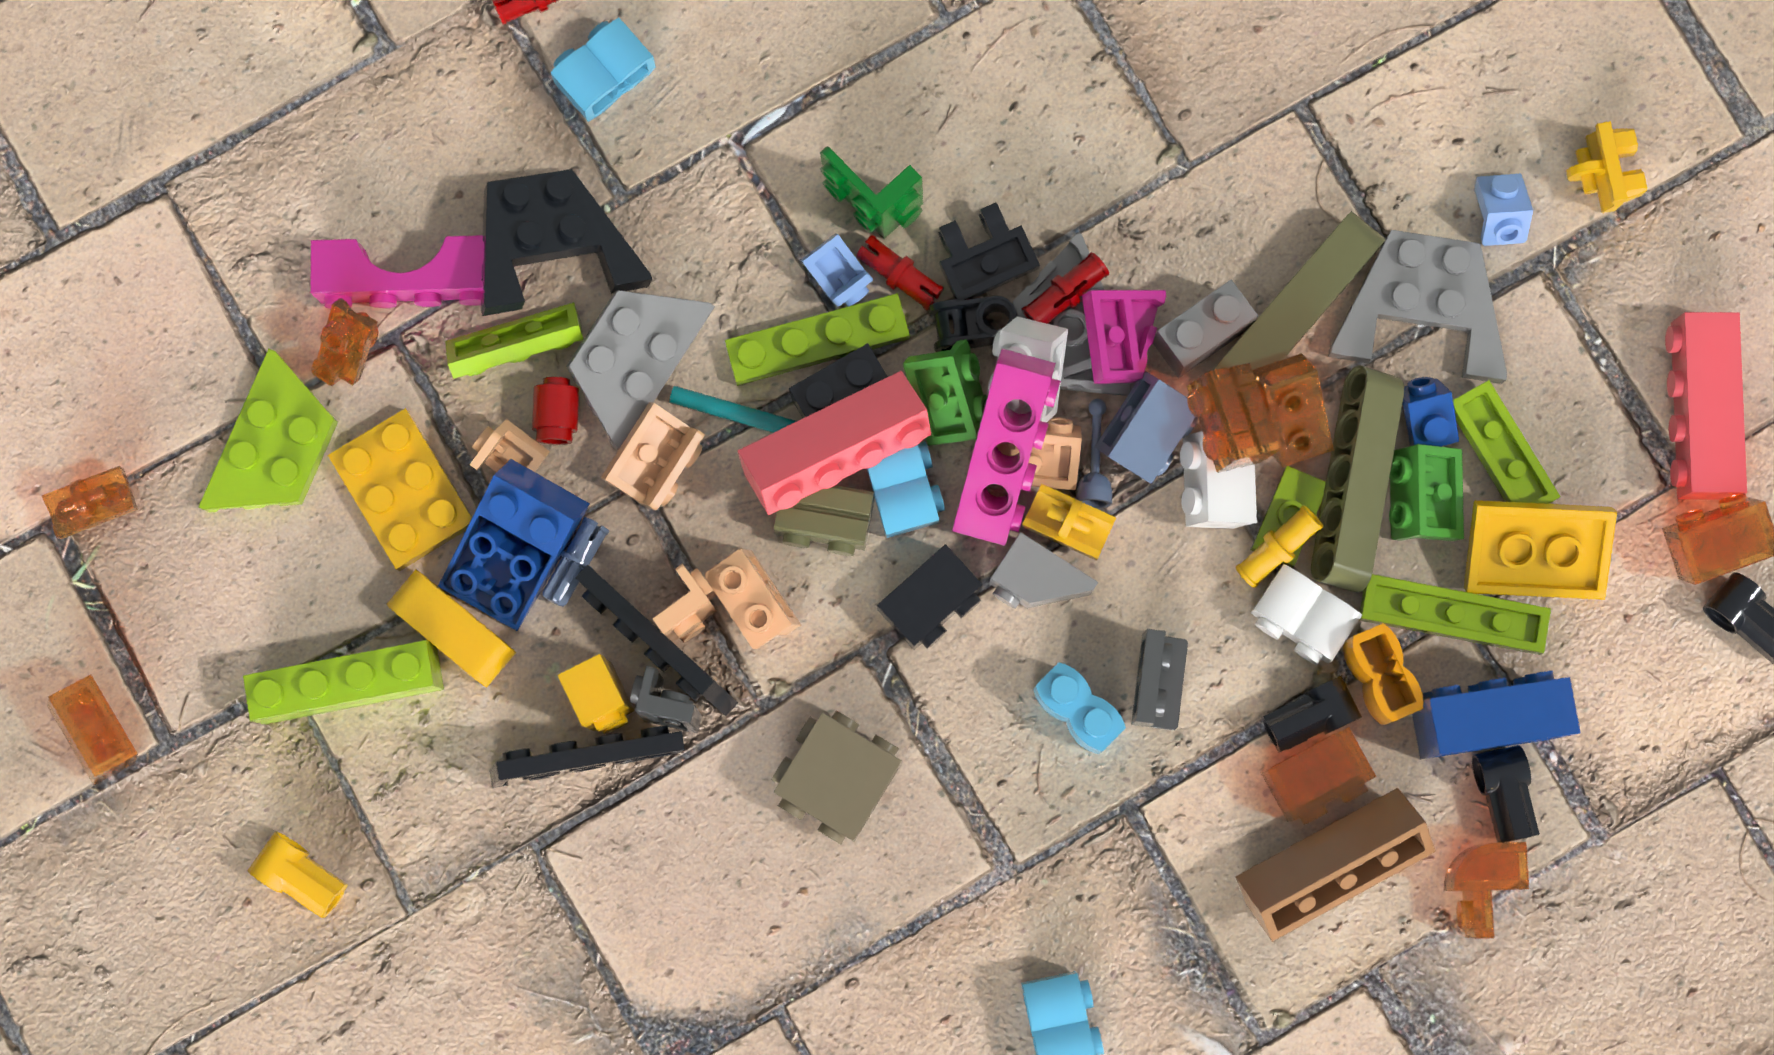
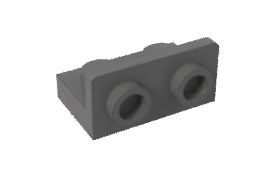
(1159, 681)
(669, 710)

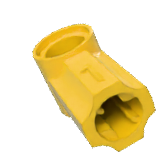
(287, 868)

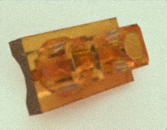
(344, 344)
(90, 502)

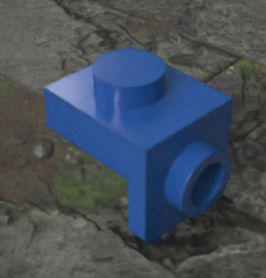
(1429, 413)

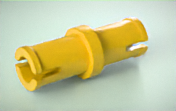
(1279, 546)

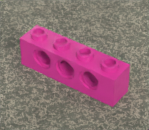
(979, 511)

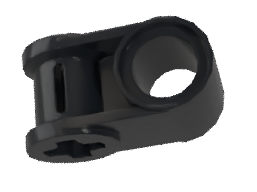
(968, 320)

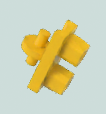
(1601, 169)
(1069, 522)

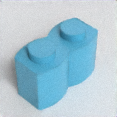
(602, 68)
(904, 492)
(1088, 717)
(1059, 1015)

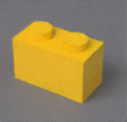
(597, 694)

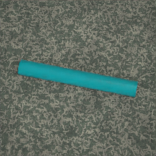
(728, 410)

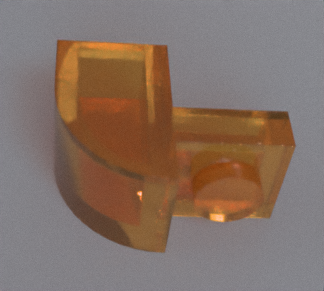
(1478, 873)

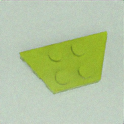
(272, 444)

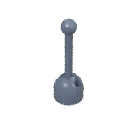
(1094, 487)

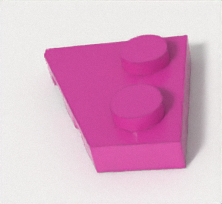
(1120, 332)

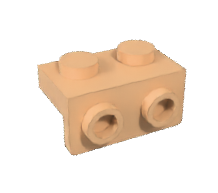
(654, 457)
(686, 615)

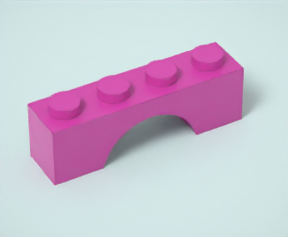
(344, 271)

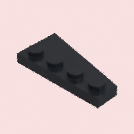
(661, 649)
(563, 756)

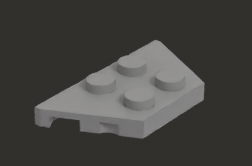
(633, 355)
(1077, 366)

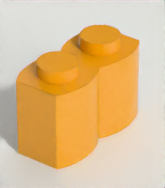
(1387, 686)

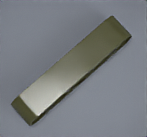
(1306, 295)
(1357, 479)

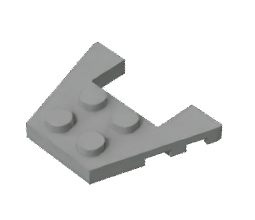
(1431, 285)

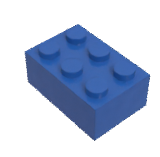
(1495, 715)

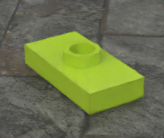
(1292, 493)

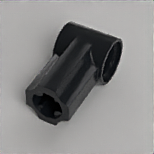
(1742, 609)
(1320, 711)
(1504, 780)

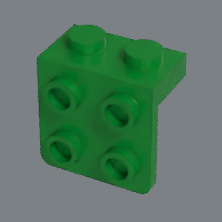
(884, 212)

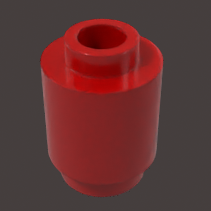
(555, 411)

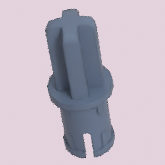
(573, 561)

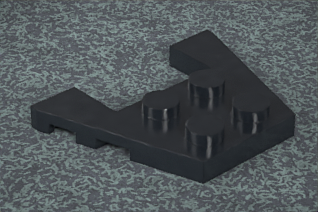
(545, 221)

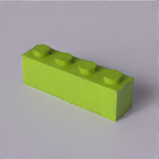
(343, 682)

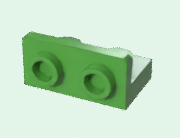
(950, 391)
(1426, 493)

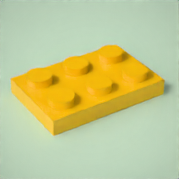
(401, 489)
(1539, 549)

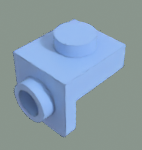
(1504, 209)
(838, 271)

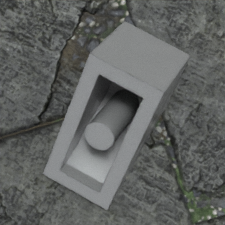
(1037, 576)

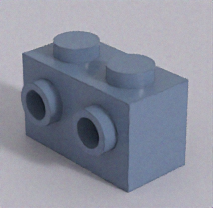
(1147, 428)

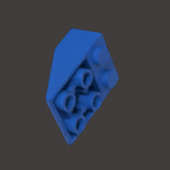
(513, 543)

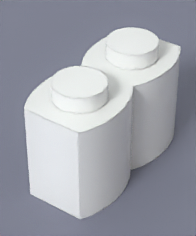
(1305, 615)

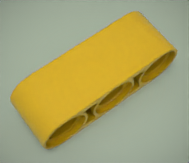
(451, 628)

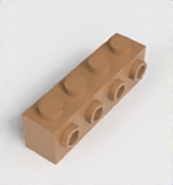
(1332, 861)

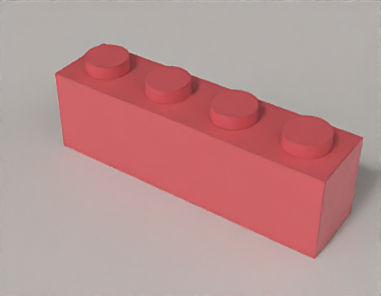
(1707, 405)
(835, 443)

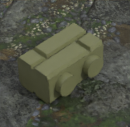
(830, 517)

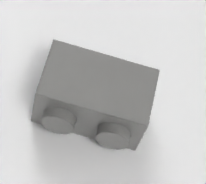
(1204, 328)

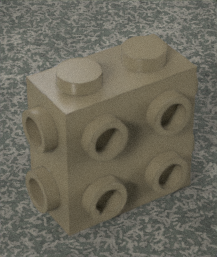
(836, 775)

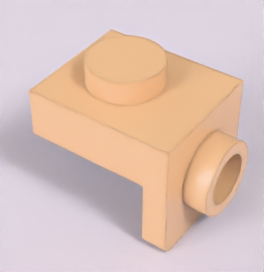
(507, 443)

